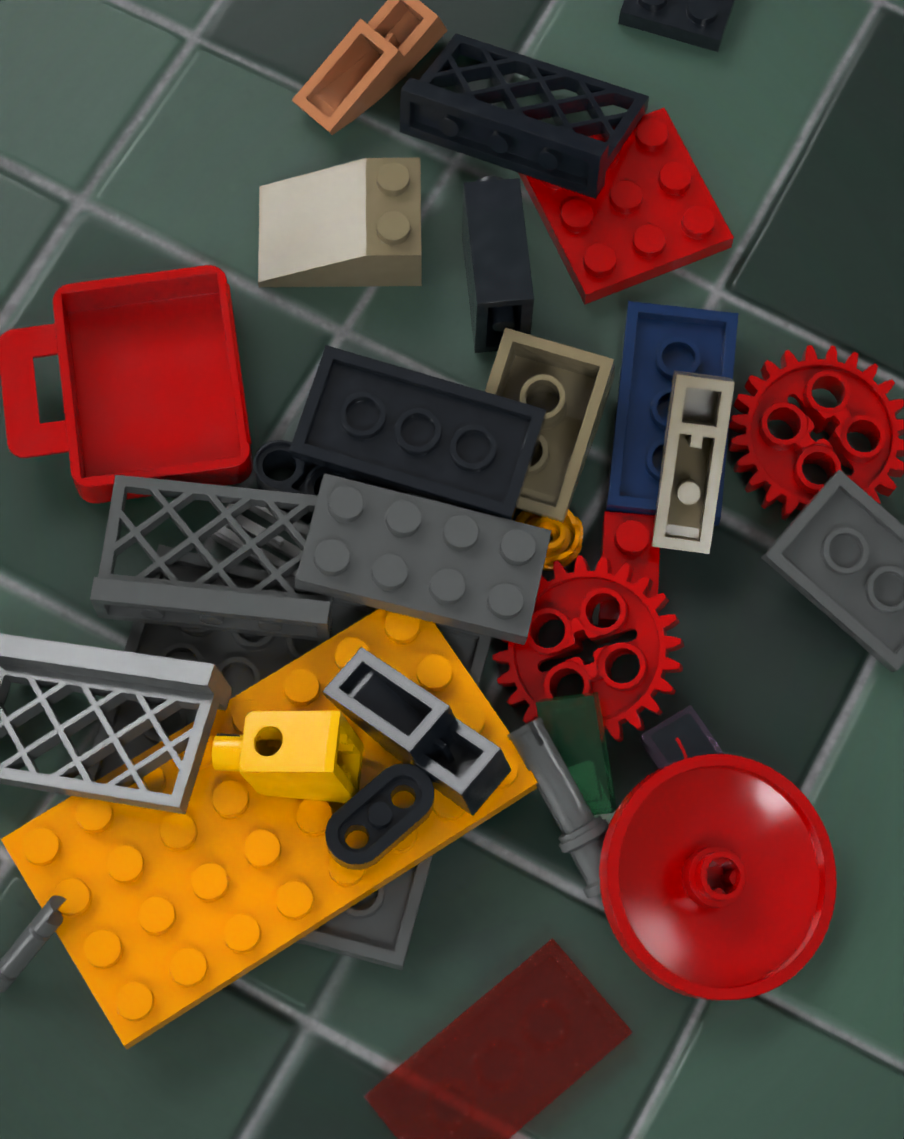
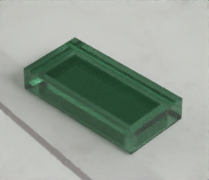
(579, 736)

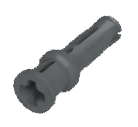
(580, 830)

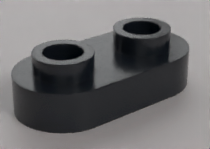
(378, 817)

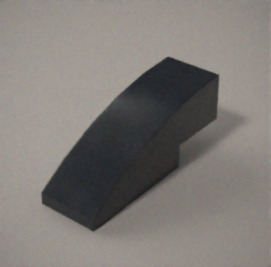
(418, 730)

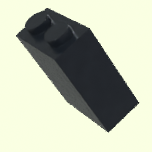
(496, 260)

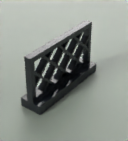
(515, 134)

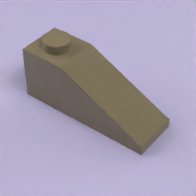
(692, 461)

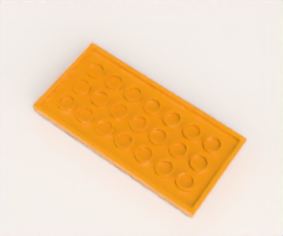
(194, 900)

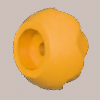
(566, 537)

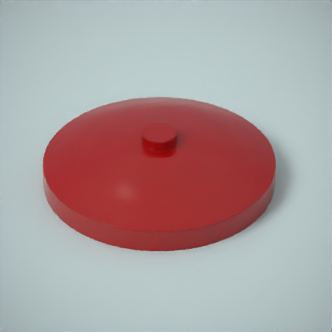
(718, 877)

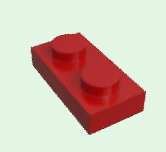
(629, 541)

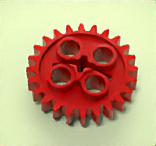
(859, 408)
(572, 600)

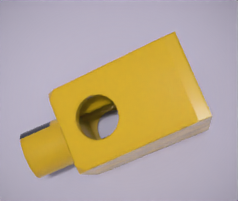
(294, 754)

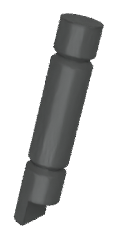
(30, 942)

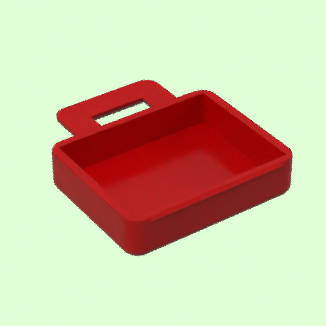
(142, 381)

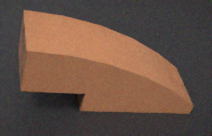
(369, 63)

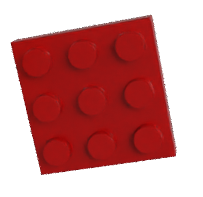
(644, 220)

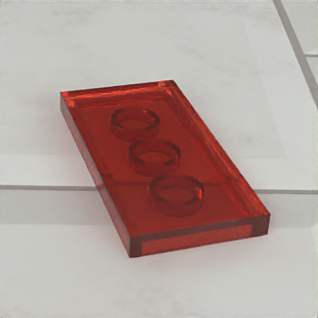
(503, 1055)

